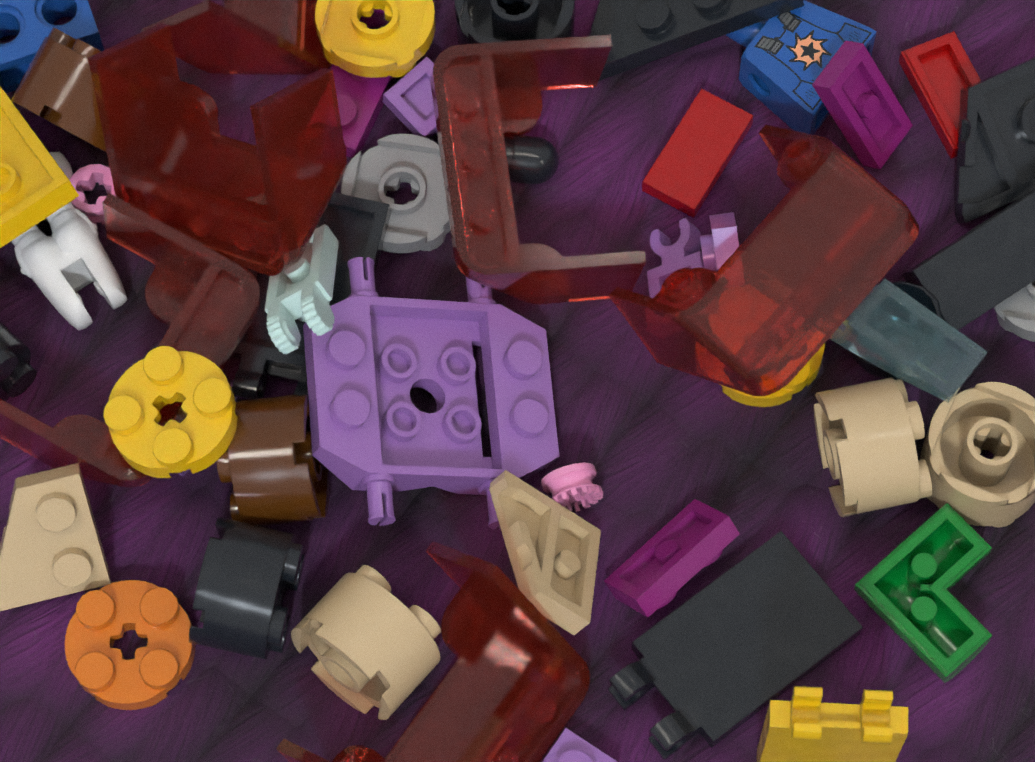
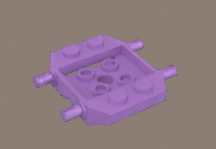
(387, 346)

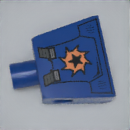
(788, 56)

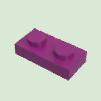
(862, 104)
(672, 558)

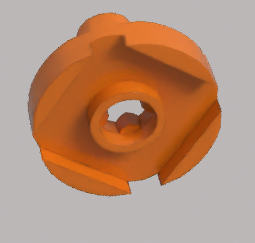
(103, 618)

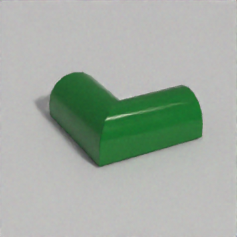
(914, 597)

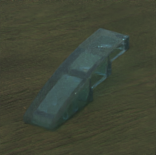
(909, 342)

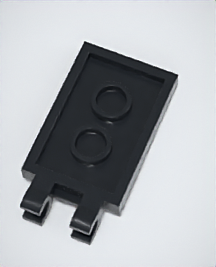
(360, 230)
(736, 646)

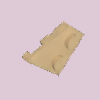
(50, 540)
(549, 551)

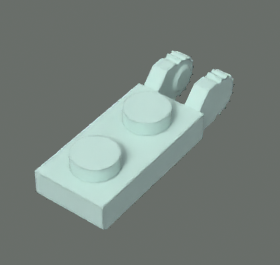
(303, 293)

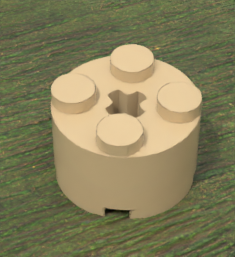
(870, 446)
(979, 488)
(369, 642)

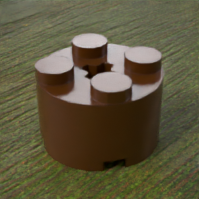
(62, 88)
(274, 464)

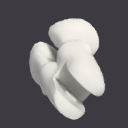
(69, 260)

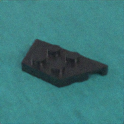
(657, 28)
(996, 141)

